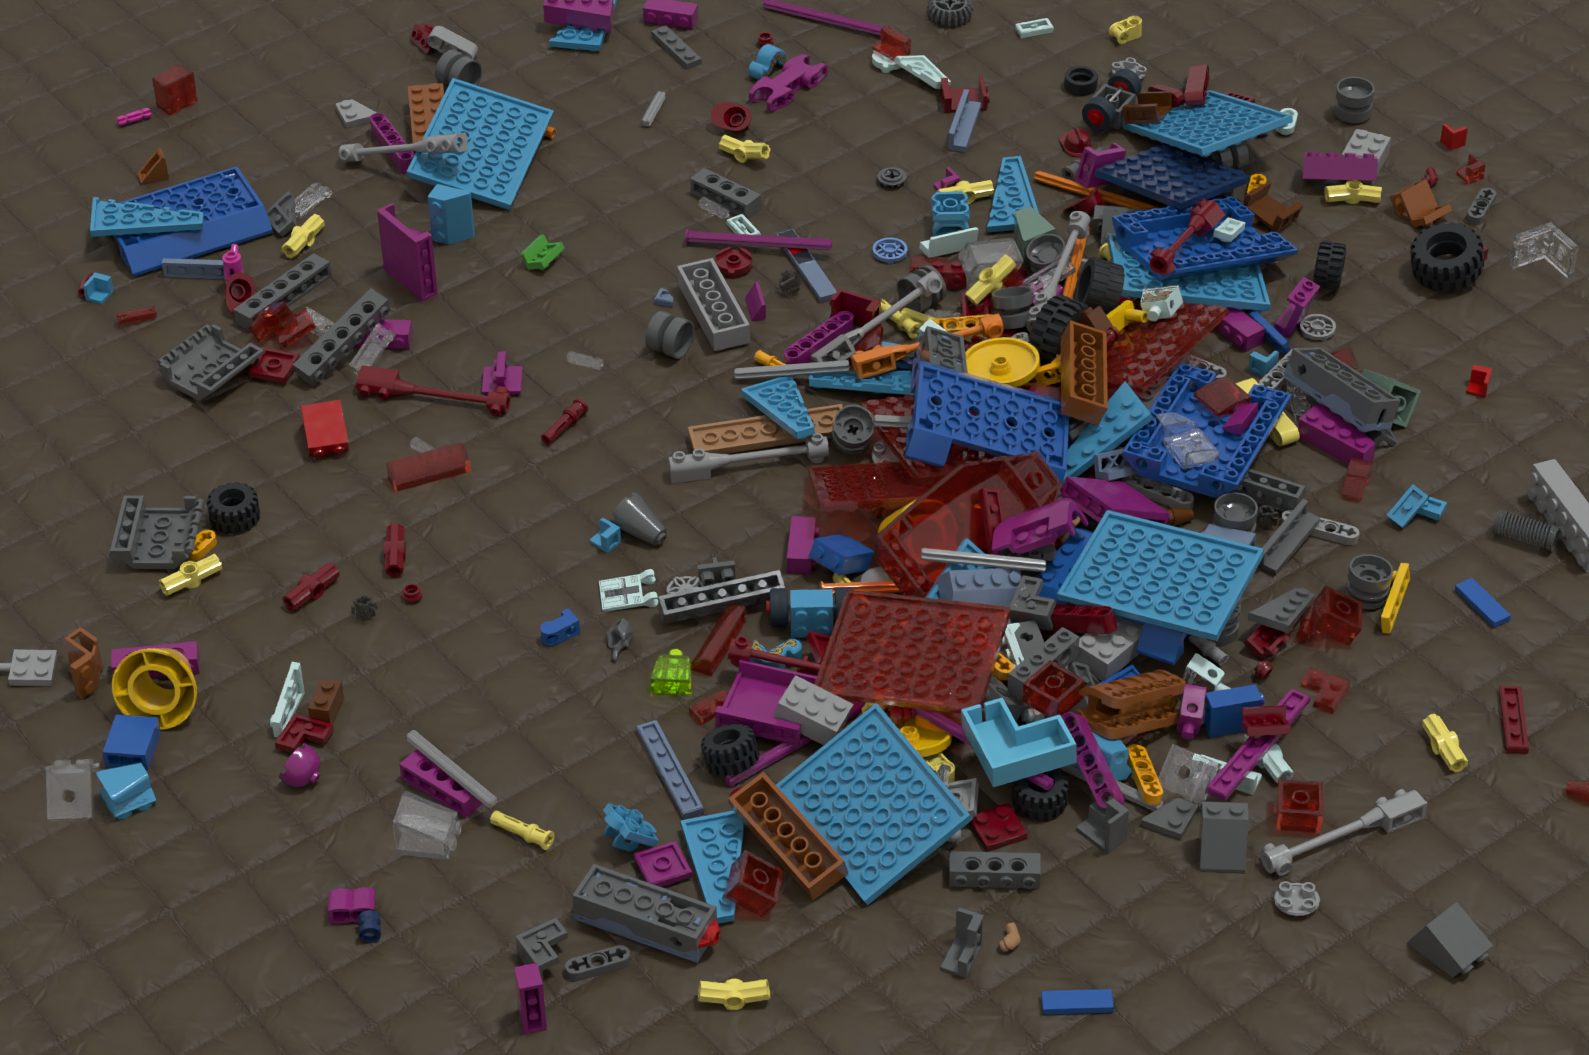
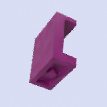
(1093, 160)
(1300, 302)

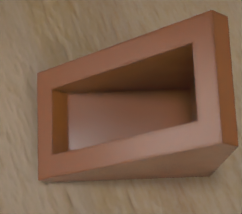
(154, 169)

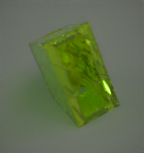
(672, 674)

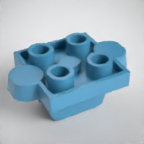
(629, 826)

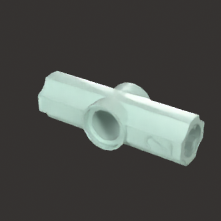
(1274, 763)

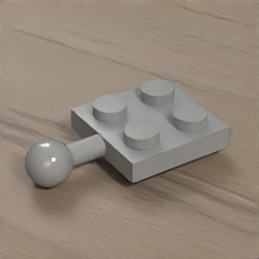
(31, 667)
(967, 794)

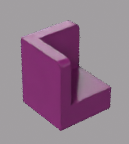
(950, 181)

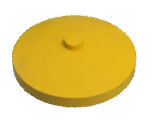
(1003, 360)
(925, 736)

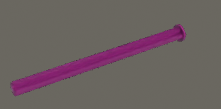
(823, 17)
(758, 240)
(956, 730)
(780, 751)

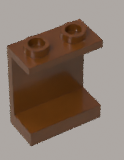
(1150, 108)
(1269, 209)

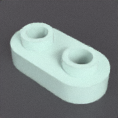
(1291, 126)

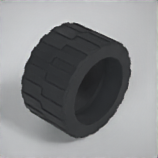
(1100, 284)

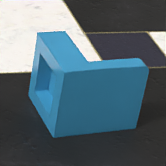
(98, 288)
(1262, 365)
(608, 536)

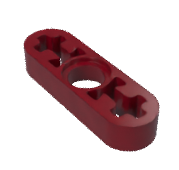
(1177, 95)

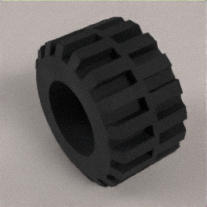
(1329, 265)
(233, 507)
(730, 750)
(1041, 803)

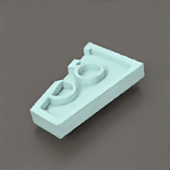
(922, 68)
(289, 699)

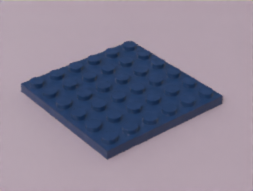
(1173, 176)

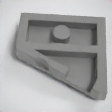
(353, 113)

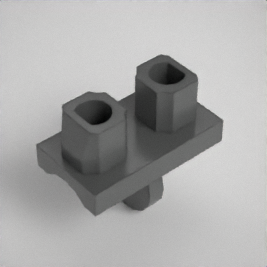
(716, 572)

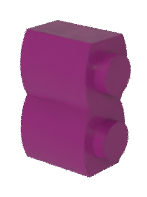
(347, 904)

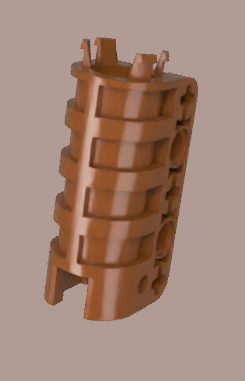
(1132, 704)

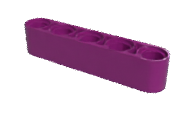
(387, 136)
(818, 338)
(1099, 767)

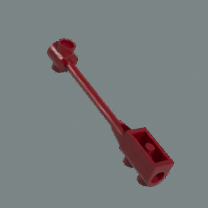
(1203, 219)
(387, 381)
(743, 650)

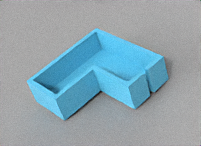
(1015, 751)

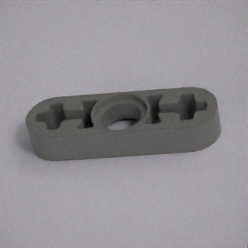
(1481, 200)
(603, 955)

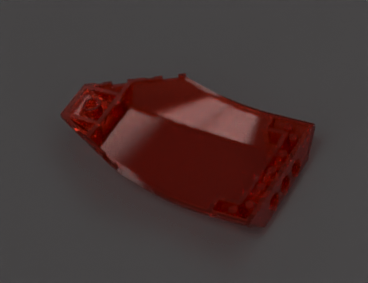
(954, 512)

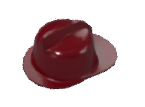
(731, 116)
(1075, 141)
(1088, 203)
(238, 289)

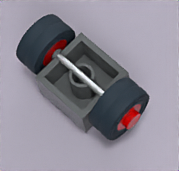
(1106, 105)

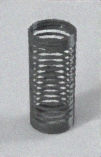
(1516, 523)

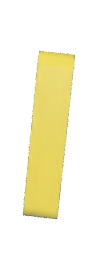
(1284, 430)

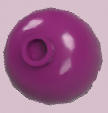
(302, 767)

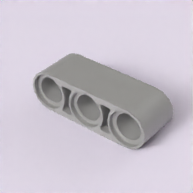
(446, 40)

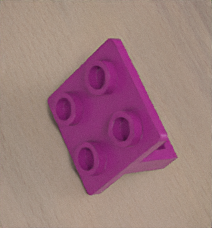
(502, 375)

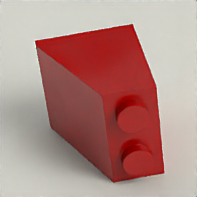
(324, 428)

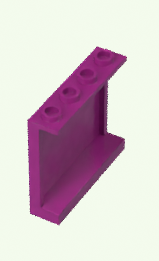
(406, 255)
(1098, 496)
(755, 700)

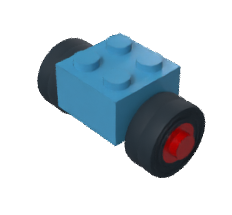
(809, 609)

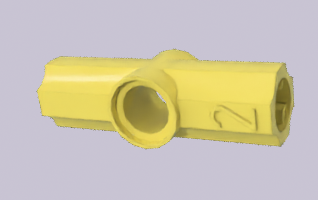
(973, 190)
(303, 236)
(990, 280)
(190, 574)
(1445, 743)

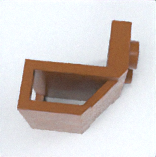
(1418, 205)
(84, 662)

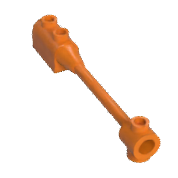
(883, 358)

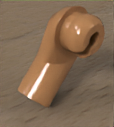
(1012, 938)

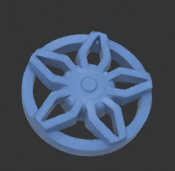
(889, 250)

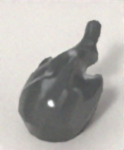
(619, 636)

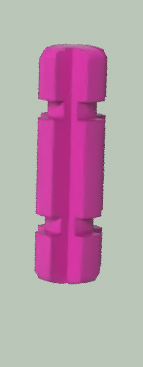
(134, 116)

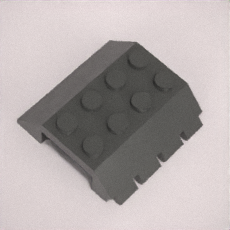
(205, 362)
(155, 535)

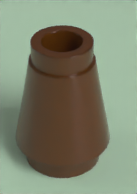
(1179, 516)

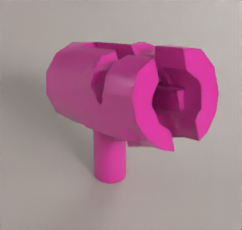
(232, 262)

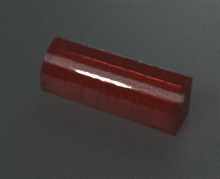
(428, 467)
(719, 640)

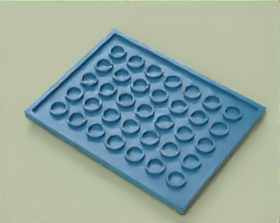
(1213, 126)
(500, 140)
(1233, 288)
(1161, 574)
(874, 802)

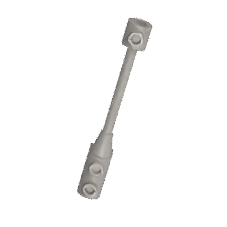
(432, 145)
(1078, 230)
(843, 345)
(700, 463)
(1390, 814)

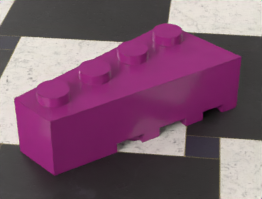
(580, 13)
(1340, 166)
(1334, 435)

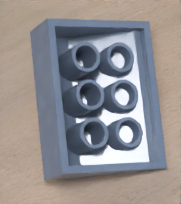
(980, 586)

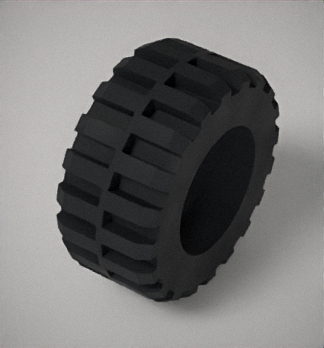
(1449, 273)
(1051, 324)

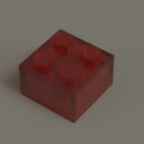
(175, 89)
(1337, 615)
(1052, 690)
(1299, 806)
(754, 883)

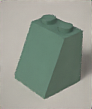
(1027, 226)
(1404, 392)

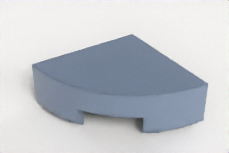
(664, 298)

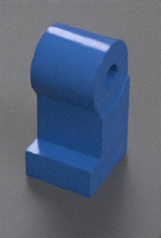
(560, 629)

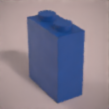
(841, 554)
(1224, 709)
(131, 741)

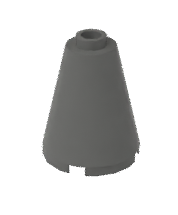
(639, 520)

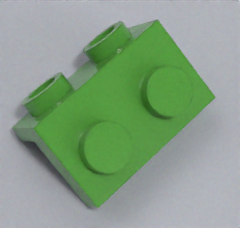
(541, 253)

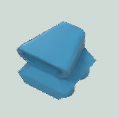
(949, 212)
(1115, 755)
(126, 790)

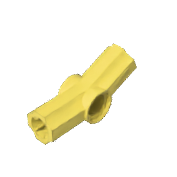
(744, 150)
(1353, 193)
(733, 992)

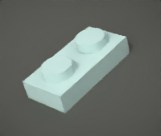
(1229, 230)

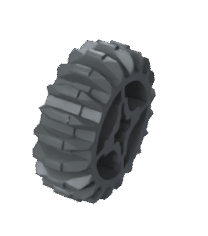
(950, 12)

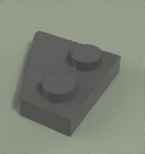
(283, 214)

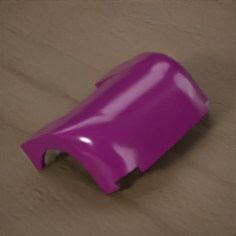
(1037, 527)

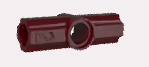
(394, 550)
(311, 586)

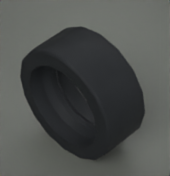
(1081, 73)

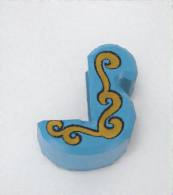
(765, 61)
(789, 648)

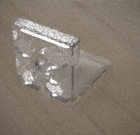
(1545, 243)
(1201, 773)
(76, 778)

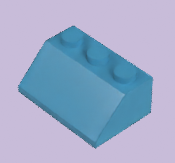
(450, 215)

